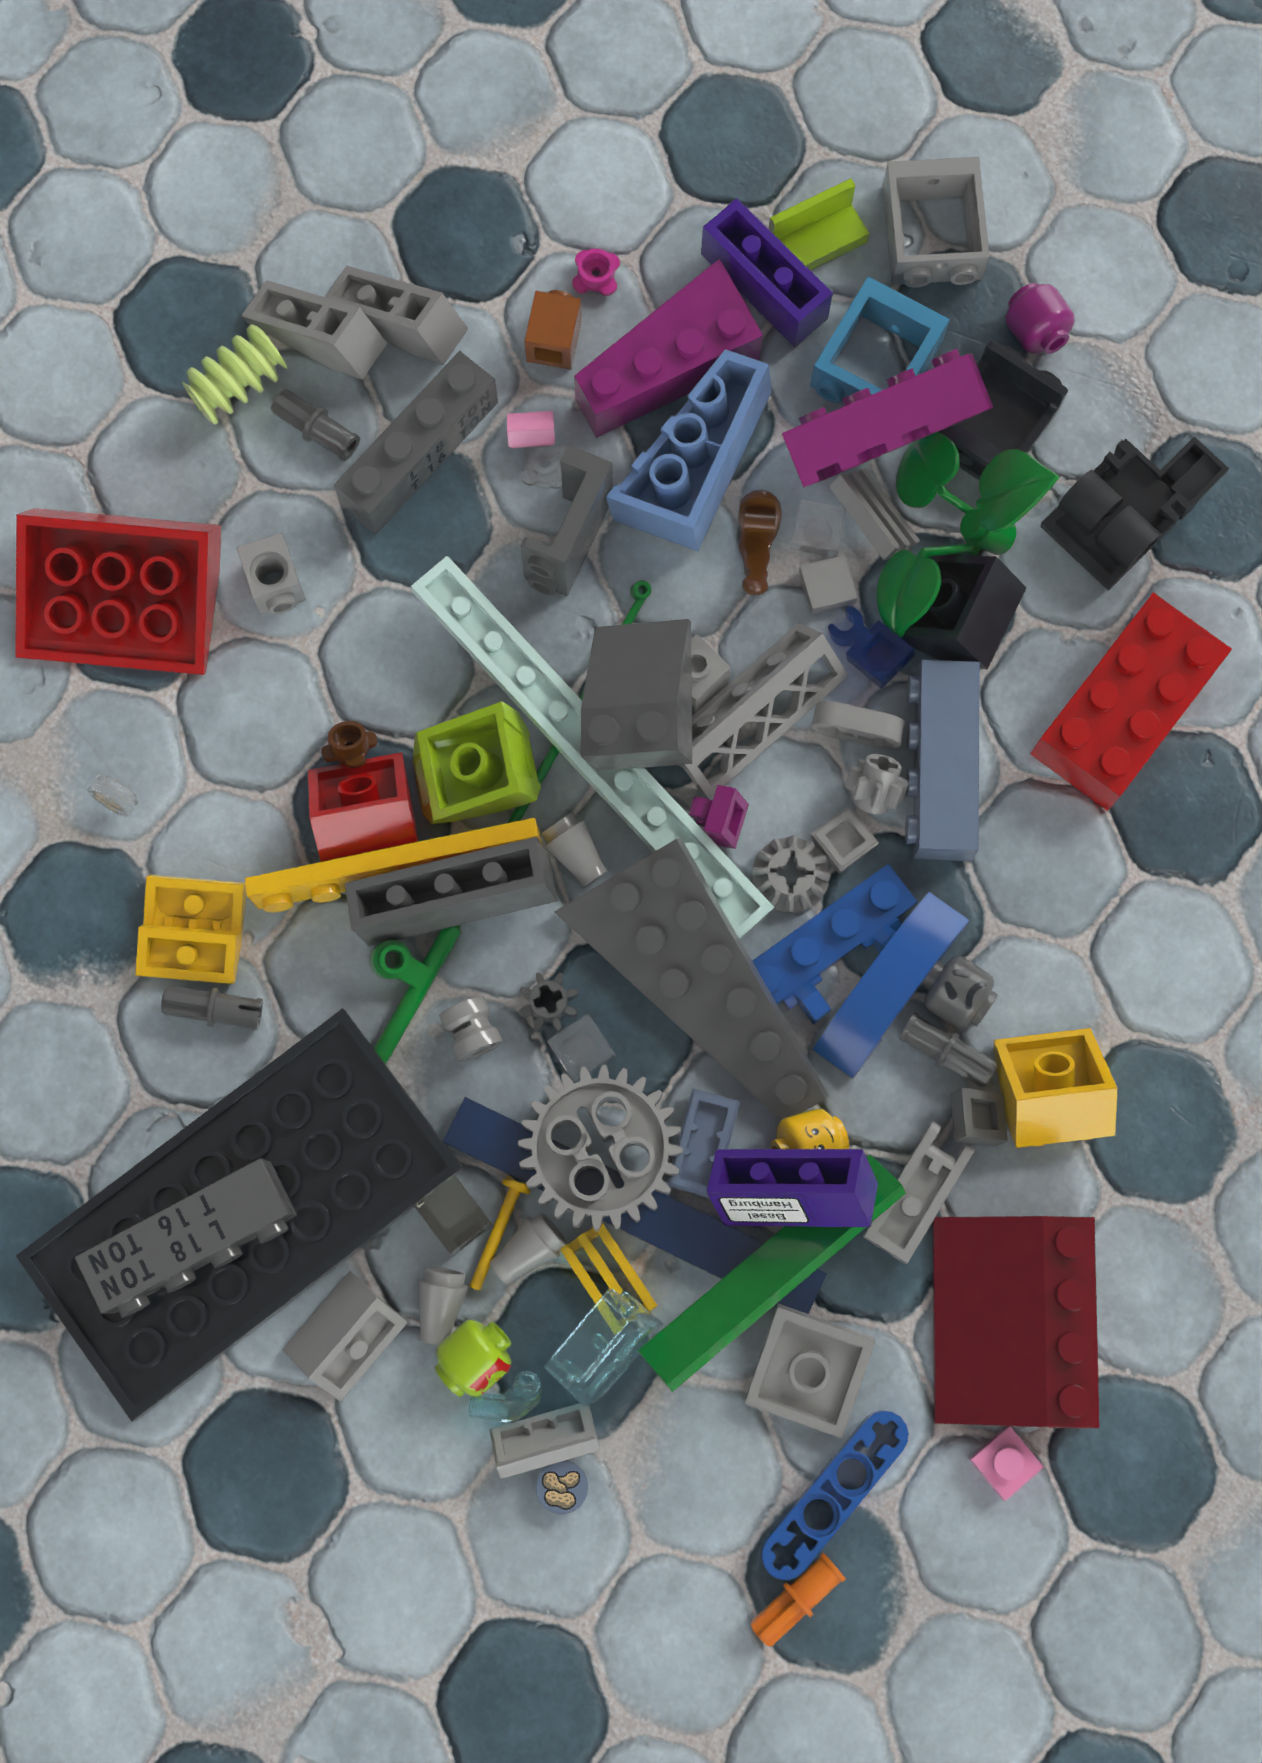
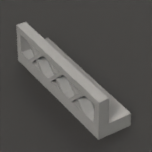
(755, 692)

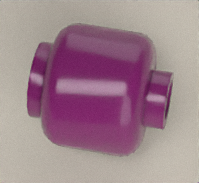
(1039, 318)

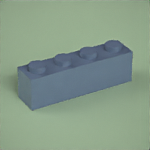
(944, 760)

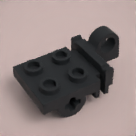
(1128, 506)

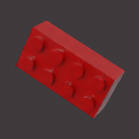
(1130, 701)

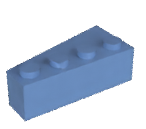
(691, 463)

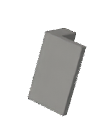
(344, 1336)

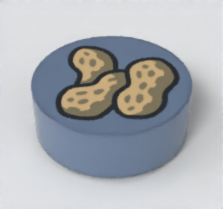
(562, 1487)

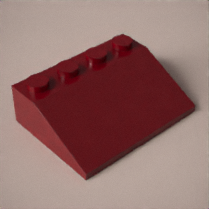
(1015, 1321)

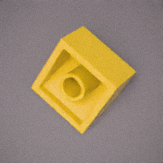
(1055, 1087)

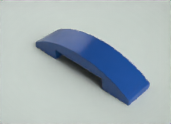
(889, 984)

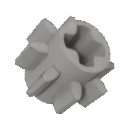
(877, 784)

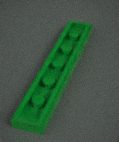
(753, 1290)

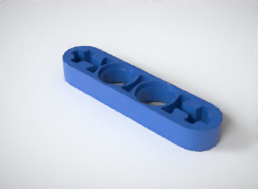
(828, 1488)

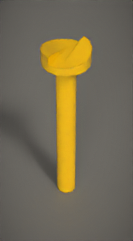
(498, 1230)

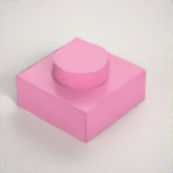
(1006, 1462)

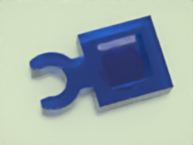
(873, 651)

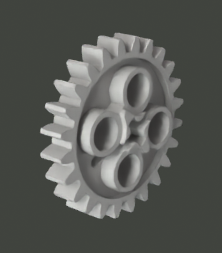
(559, 1168)

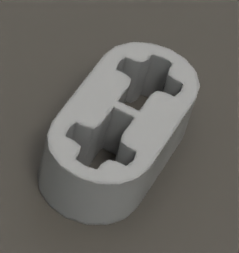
(858, 725)

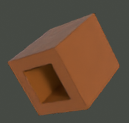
(553, 329)

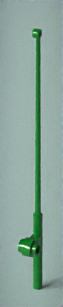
(421, 975)

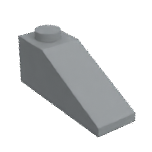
(403, 313)
(317, 327)

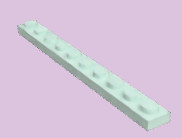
(557, 714)

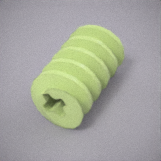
(233, 373)

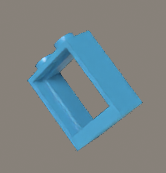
(890, 311)

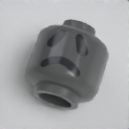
(959, 992)

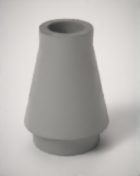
(574, 849)
(529, 1248)
(439, 1302)

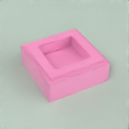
(530, 429)

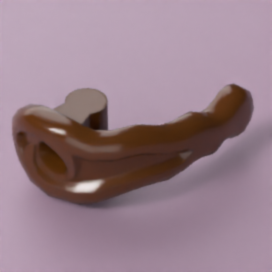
(759, 525)

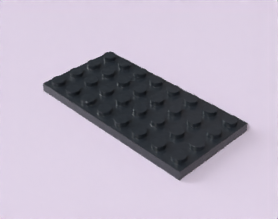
(349, 1160)

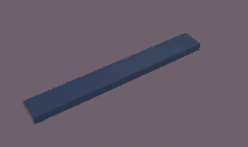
(670, 1227)

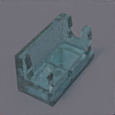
(603, 1346)

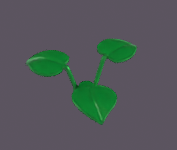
(1008, 490)

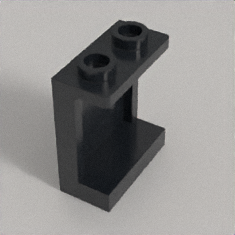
(1021, 411)

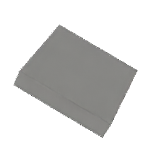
(810, 1370)

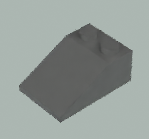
(638, 696)

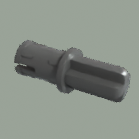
(315, 424)
(212, 1007)
(948, 1050)

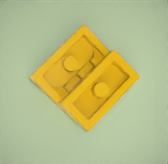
(191, 929)

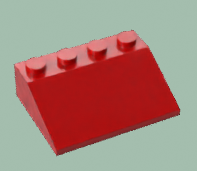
(115, 590)

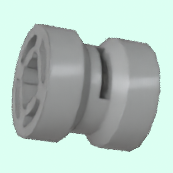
(470, 1028)

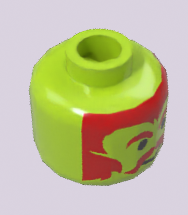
(473, 1358)

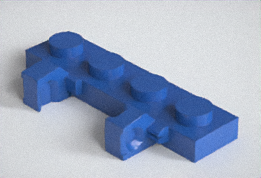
(859, 918)

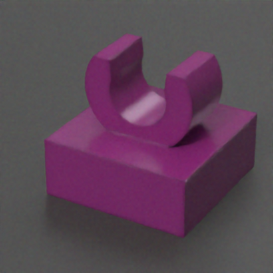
(722, 816)

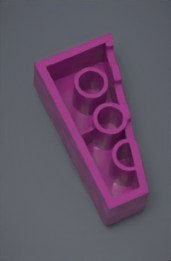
(667, 352)
(888, 419)

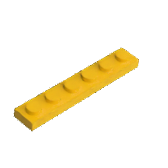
(327, 879)

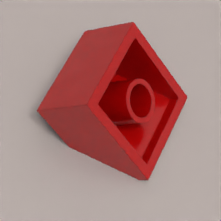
(361, 807)

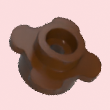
(348, 744)

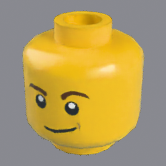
(811, 1131)

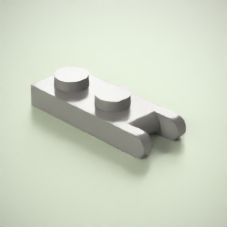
(927, 1183)

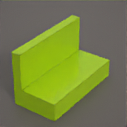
(821, 226)

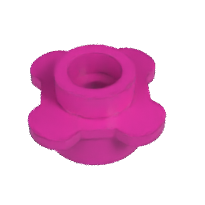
(598, 260)

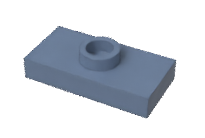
(705, 1128)

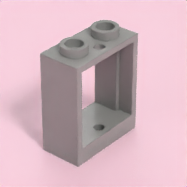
(936, 180)

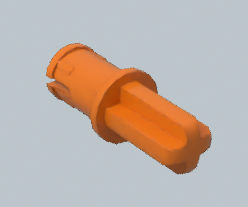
(796, 1600)

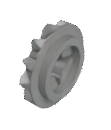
(807, 889)

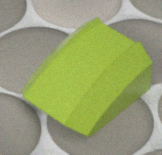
(475, 765)

